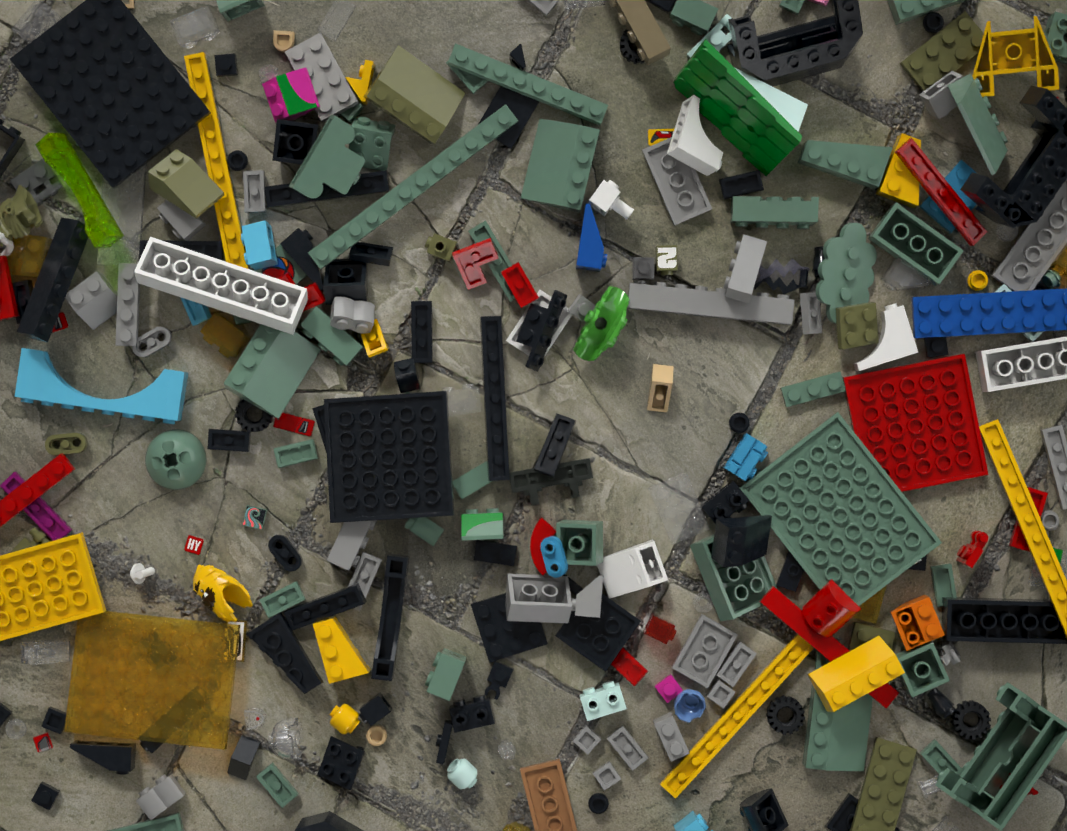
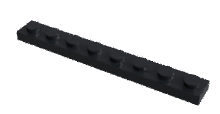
(494, 398)

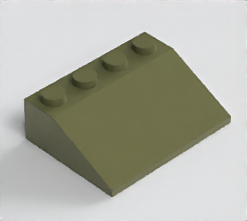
(415, 95)

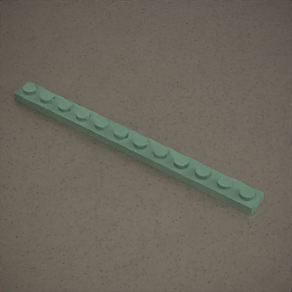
(413, 186)

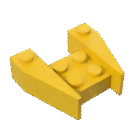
(1013, 53)

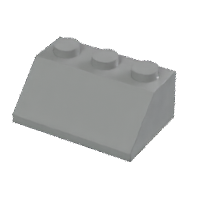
(538, 598)

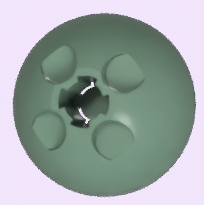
(187, 457)

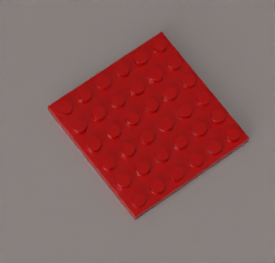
(919, 421)

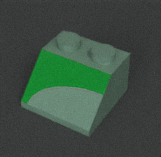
(482, 525)

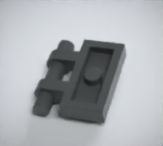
(35, 177)

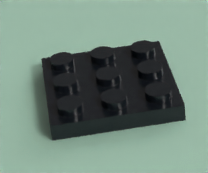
(505, 637)
(599, 637)

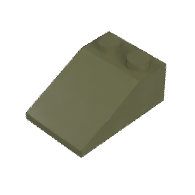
(184, 184)

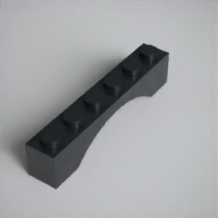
(390, 618)

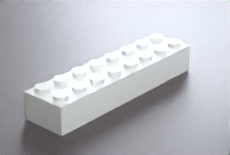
(221, 285)
(1022, 364)

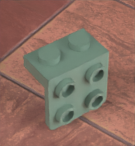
(372, 142)

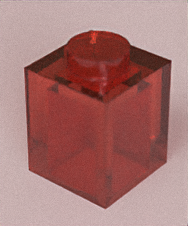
(660, 629)

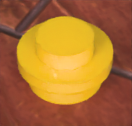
(977, 280)

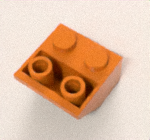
(917, 622)

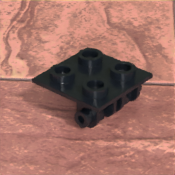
(341, 762)

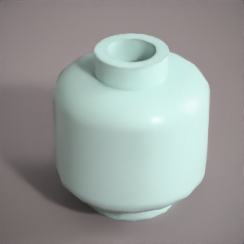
(462, 773)

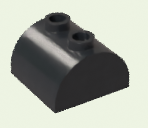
(293, 141)
(763, 812)

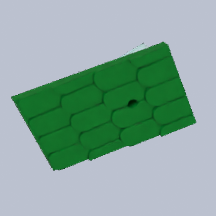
(744, 109)

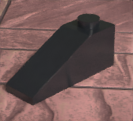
(298, 246)
(110, 755)

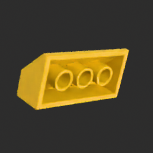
(855, 674)

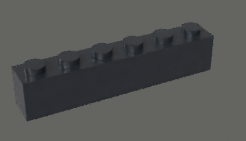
(54, 280)

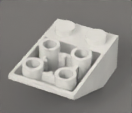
(632, 569)

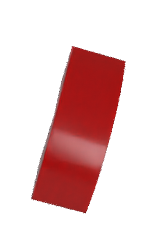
(540, 532)

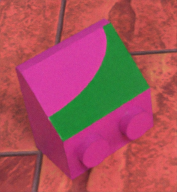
(291, 95)

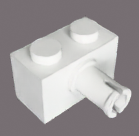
(607, 198)

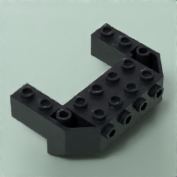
(1038, 175)

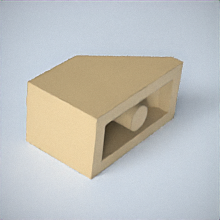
(660, 388)

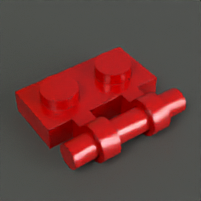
(971, 552)

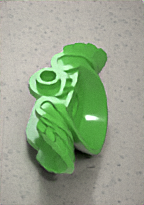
(595, 341)

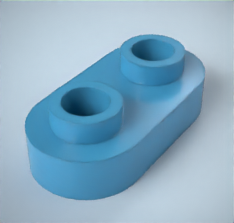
(556, 556)

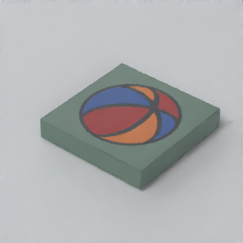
(285, 265)

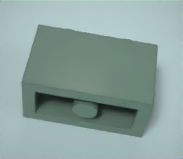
(694, 15)

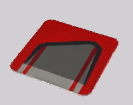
(43, 742)

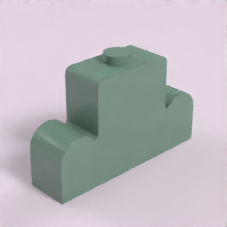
(329, 161)

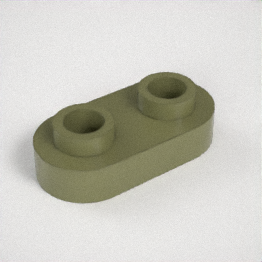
(66, 442)

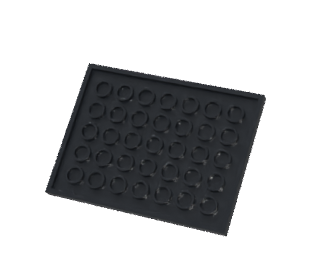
(110, 87)

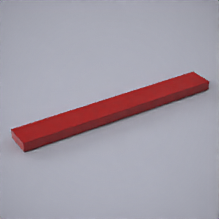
(827, 646)

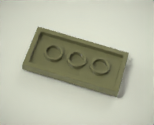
(944, 52)

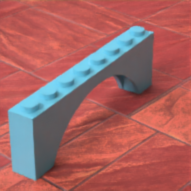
(40, 381)

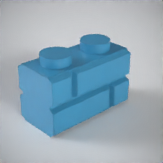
(745, 457)

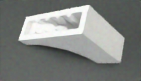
(690, 142)
(895, 339)

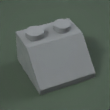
(93, 300)

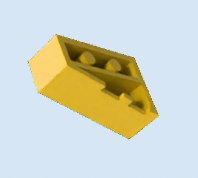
(897, 181)
(338, 652)

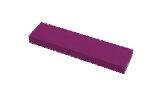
(39, 511)

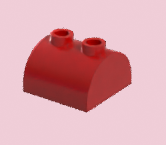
(829, 609)

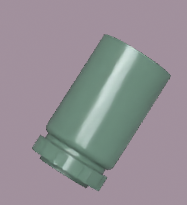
(424, 529)

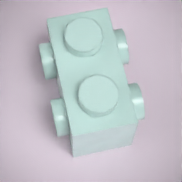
(604, 704)

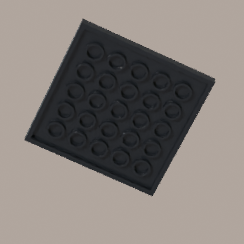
(389, 457)

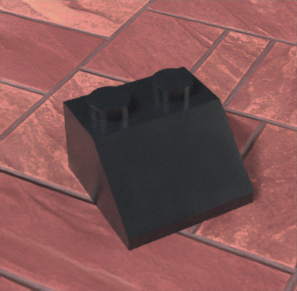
(345, 279)

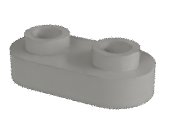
(152, 341)

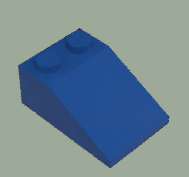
(591, 248)

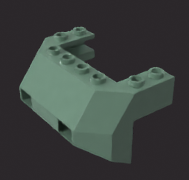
(1019, 745)

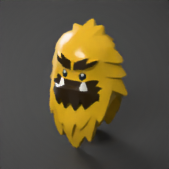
(216, 588)

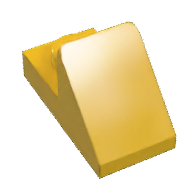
(361, 86)
(374, 341)

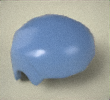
(689, 705)

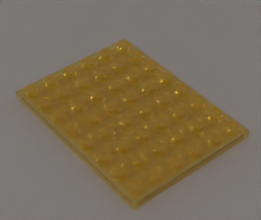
(153, 679)

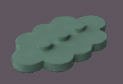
(846, 270)

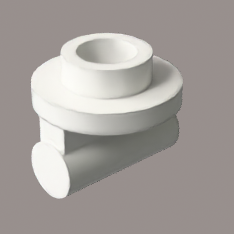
(139, 573)

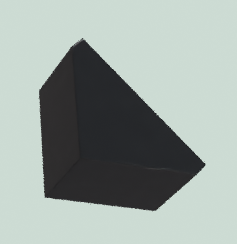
(243, 757)

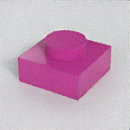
(668, 688)

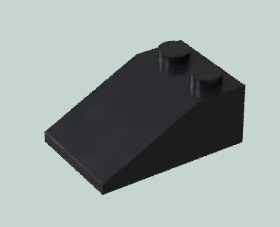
(740, 540)

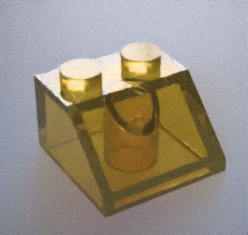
(28, 255)

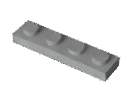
(127, 306)
(1056, 451)

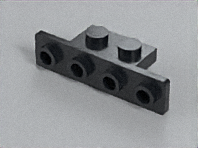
(539, 328)

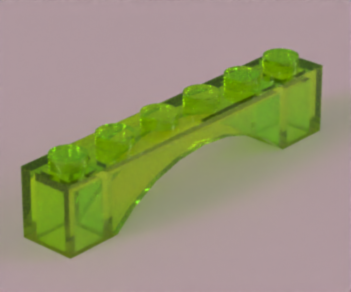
(63, 159)

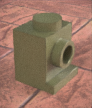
(446, 252)

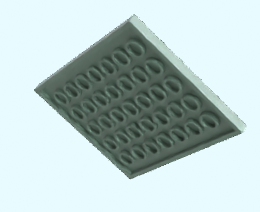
(840, 512)

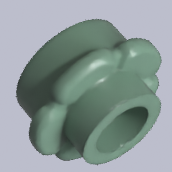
(1051, 279)

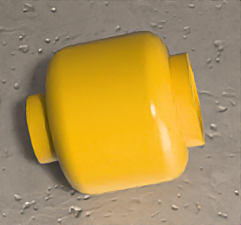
(344, 718)

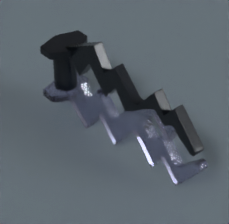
(791, 265)

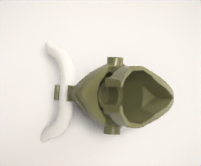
(17, 218)

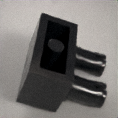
(725, 502)
(472, 713)

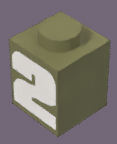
(666, 259)

